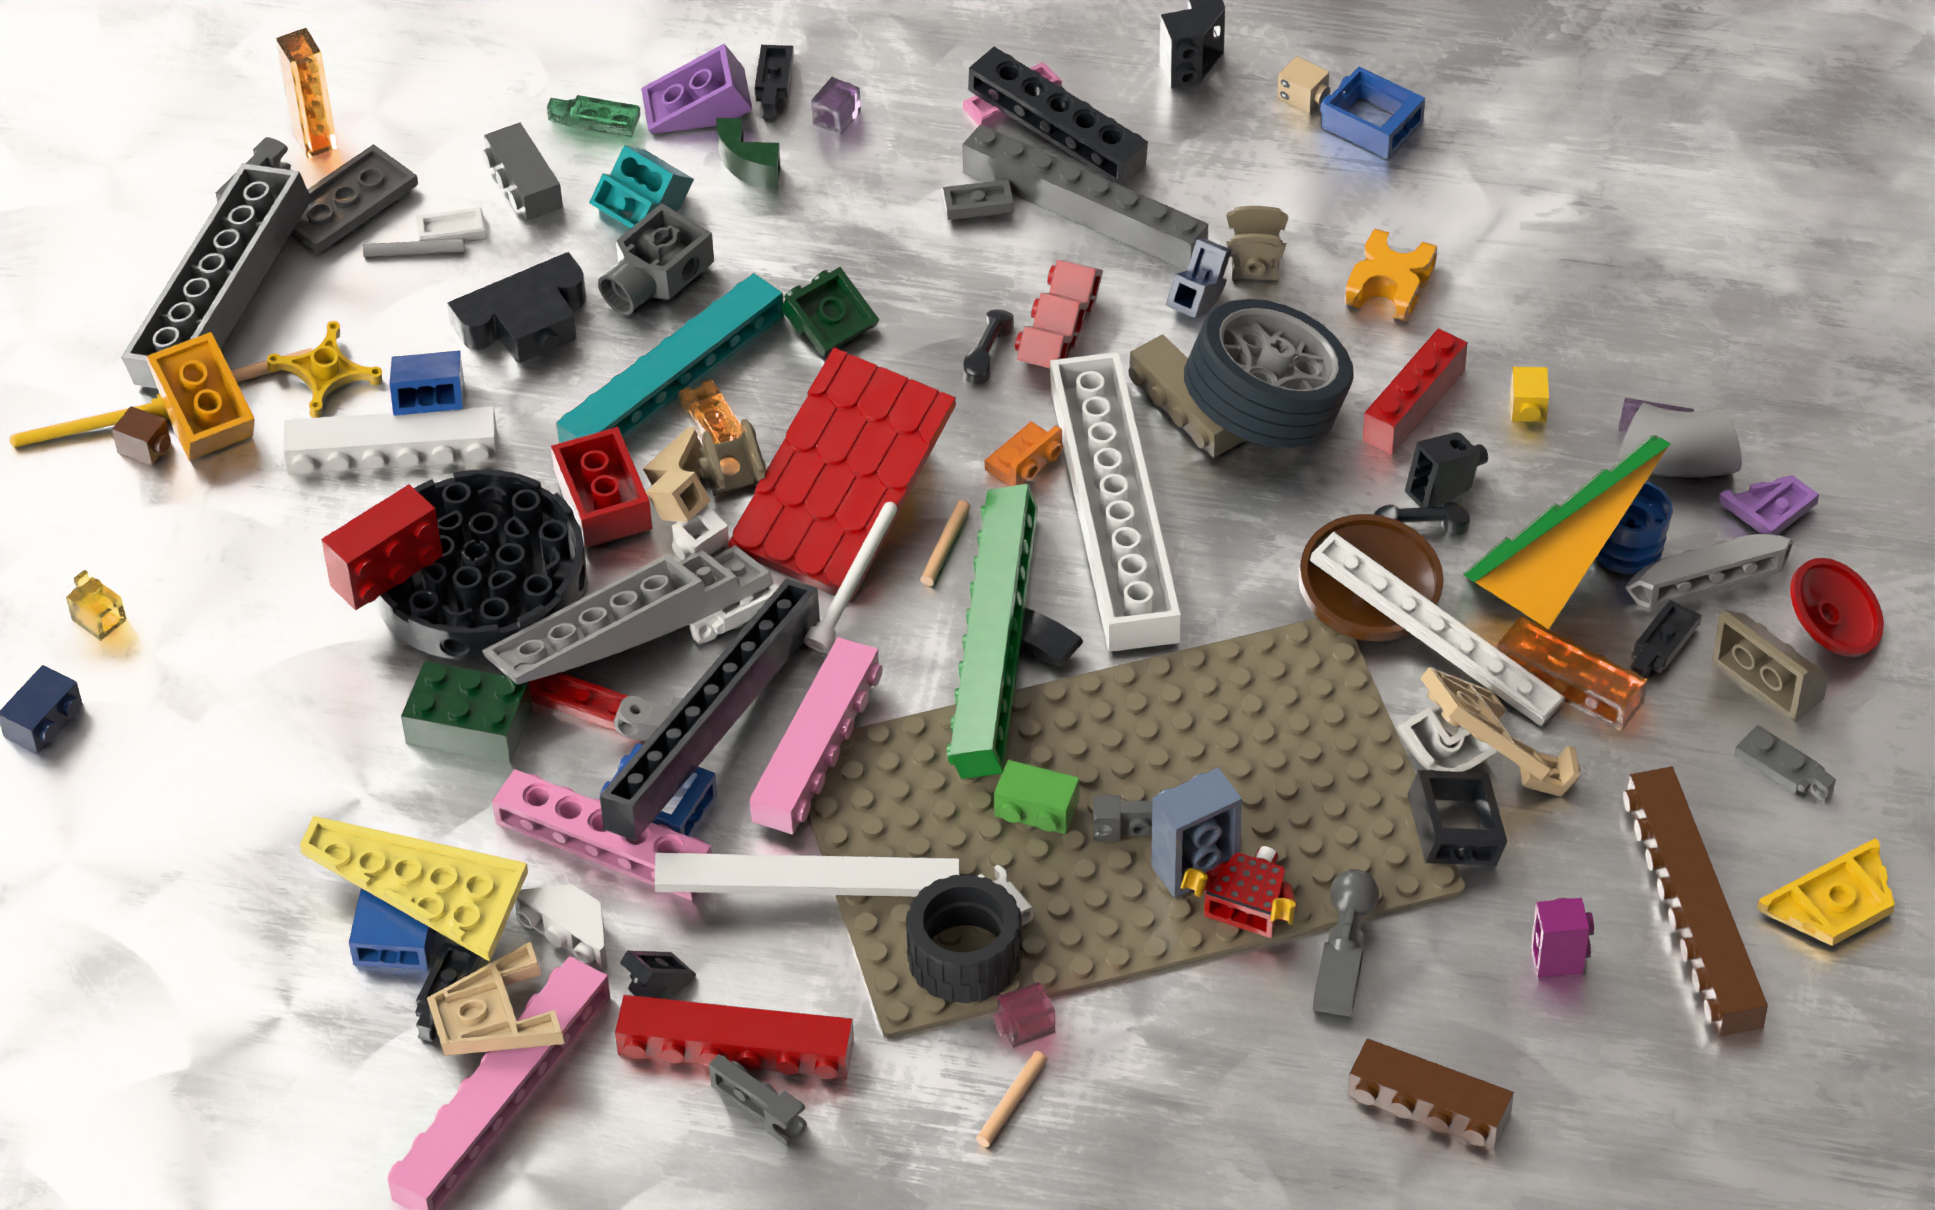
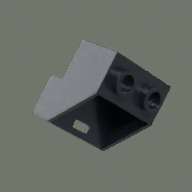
(1192, 41)

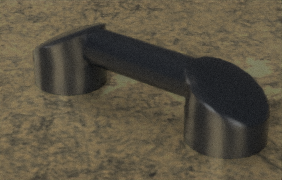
(977, 361)
(1453, 516)

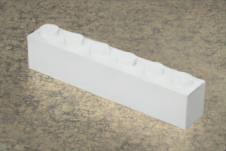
(389, 440)

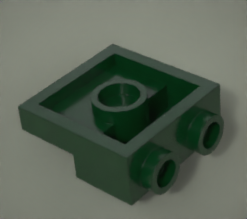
(829, 310)

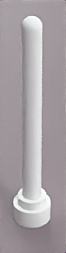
(821, 636)

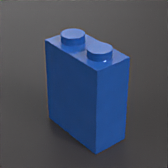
(426, 382)
(388, 936)

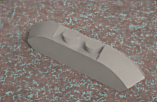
(1709, 569)

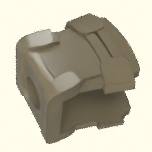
(1256, 242)
(743, 450)

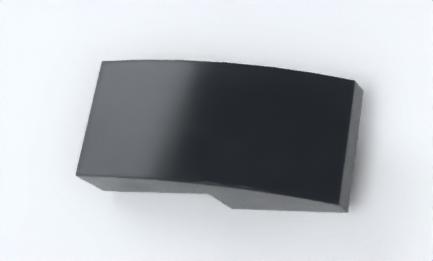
(1048, 638)

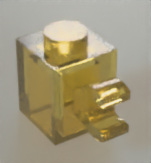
(95, 606)

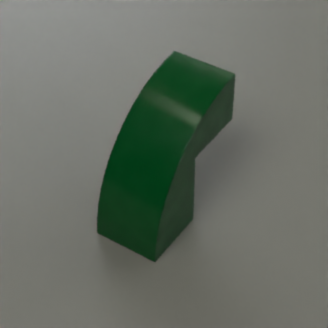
(749, 161)

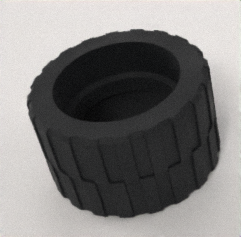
(960, 902)

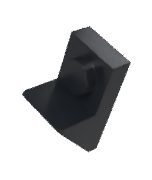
(656, 973)

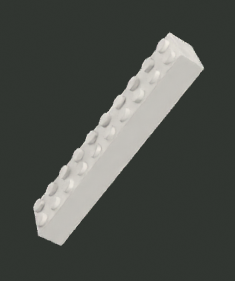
(1115, 502)

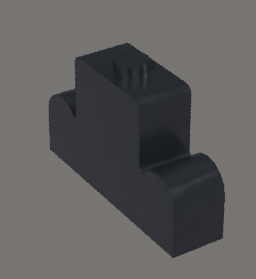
(525, 311)

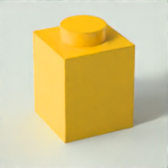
(1529, 393)

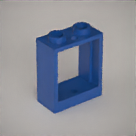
(1385, 140)
(693, 805)

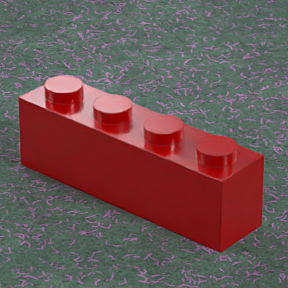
(1414, 391)

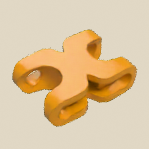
(1391, 275)

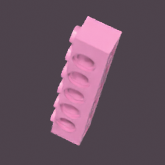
(576, 826)

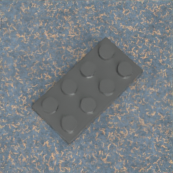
(352, 197)

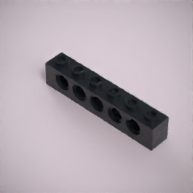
(1058, 115)

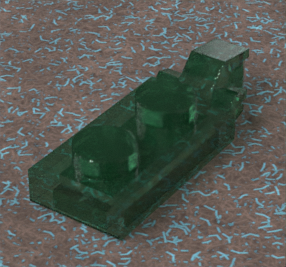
(595, 115)

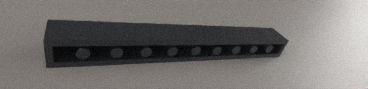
(709, 710)

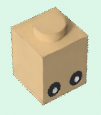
(1303, 84)

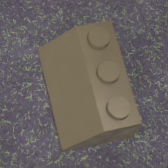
(1768, 665)

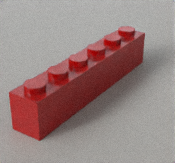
(749, 1036)

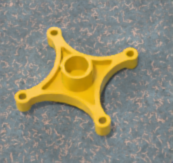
(324, 369)

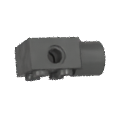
(656, 260)

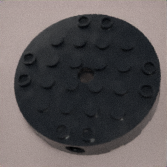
(504, 565)

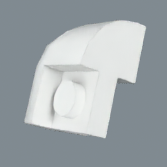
(1441, 745)

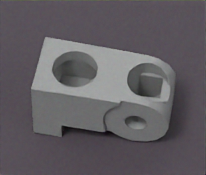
(639, 718)

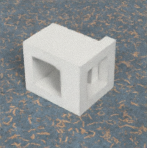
(703, 532)

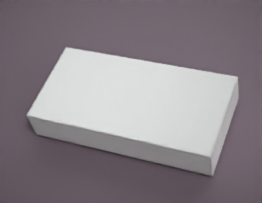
(455, 224)

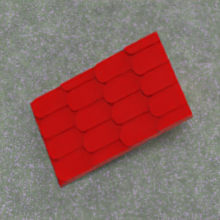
(841, 460)

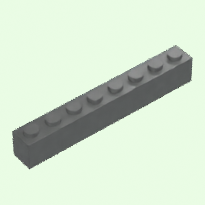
(1083, 196)

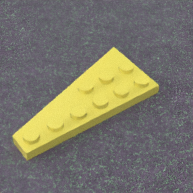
(440, 885)

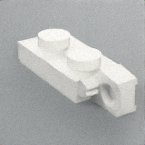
(731, 616)

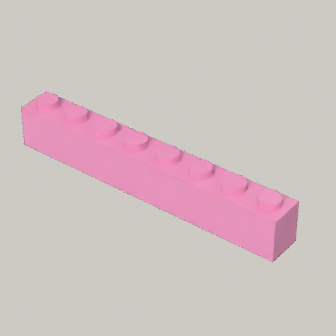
(495, 1093)

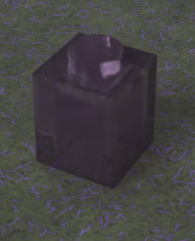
(836, 105)

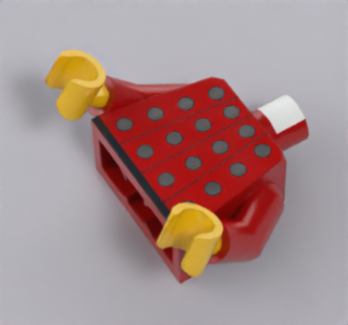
(1245, 892)

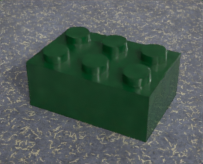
(466, 712)

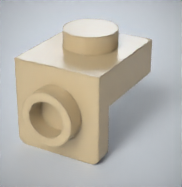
(1563, 773)

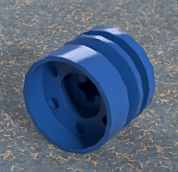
(1640, 532)

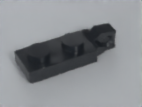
(773, 77)
(1663, 638)
(450, 966)

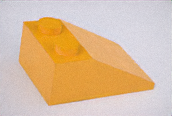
(201, 396)

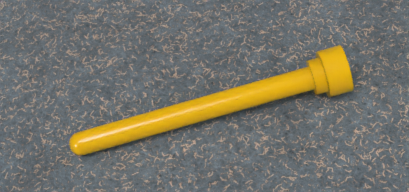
(83, 425)

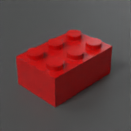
(602, 486)
(382, 547)

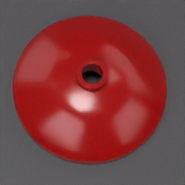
(1836, 607)

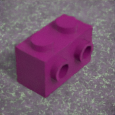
(1561, 937)

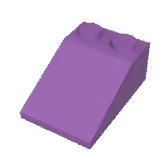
(698, 93)

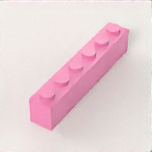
(815, 736)

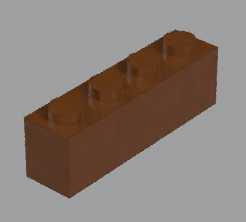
(1430, 1094)

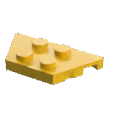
(1835, 897)

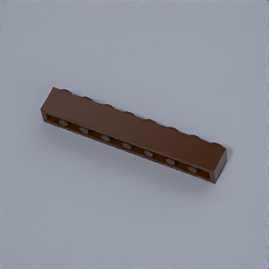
(1695, 902)

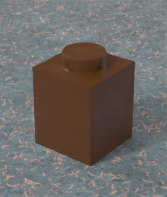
(141, 435)

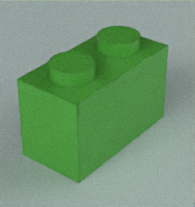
(1036, 797)

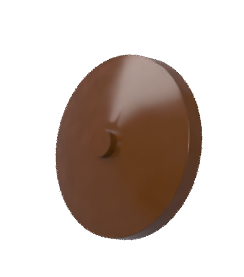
(1391, 546)

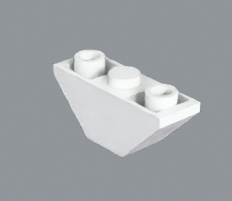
(566, 919)

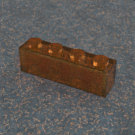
(306, 92)
(1575, 672)

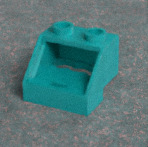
(639, 185)

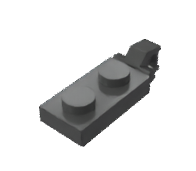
(1784, 764)

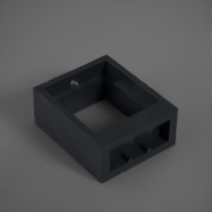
(1443, 844)

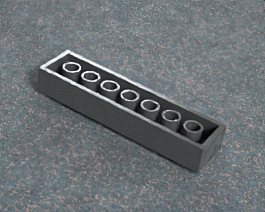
(221, 264)

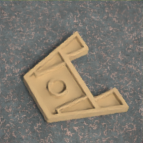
(1480, 713)
(478, 1014)

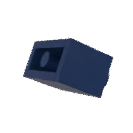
(40, 709)

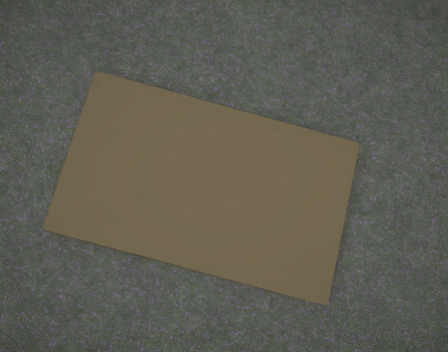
(1274, 709)

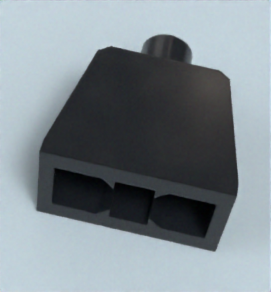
(1443, 469)

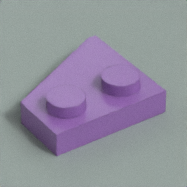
(1771, 505)

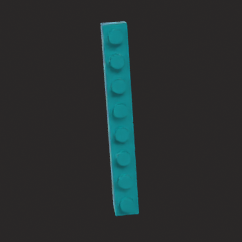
(677, 362)

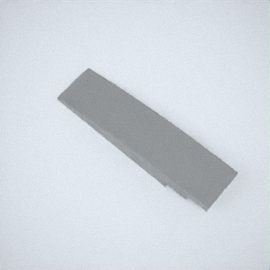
(629, 613)

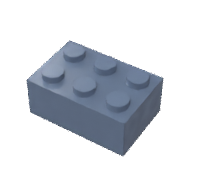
(1194, 827)

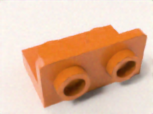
(1025, 454)

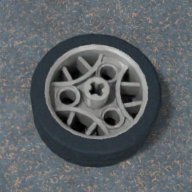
(1268, 373)

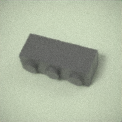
(522, 171)

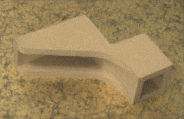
(676, 479)

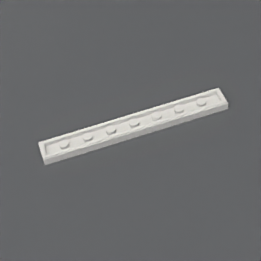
(1437, 629)
(798, 874)

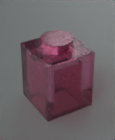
(1025, 1015)

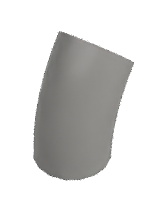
(1700, 441)

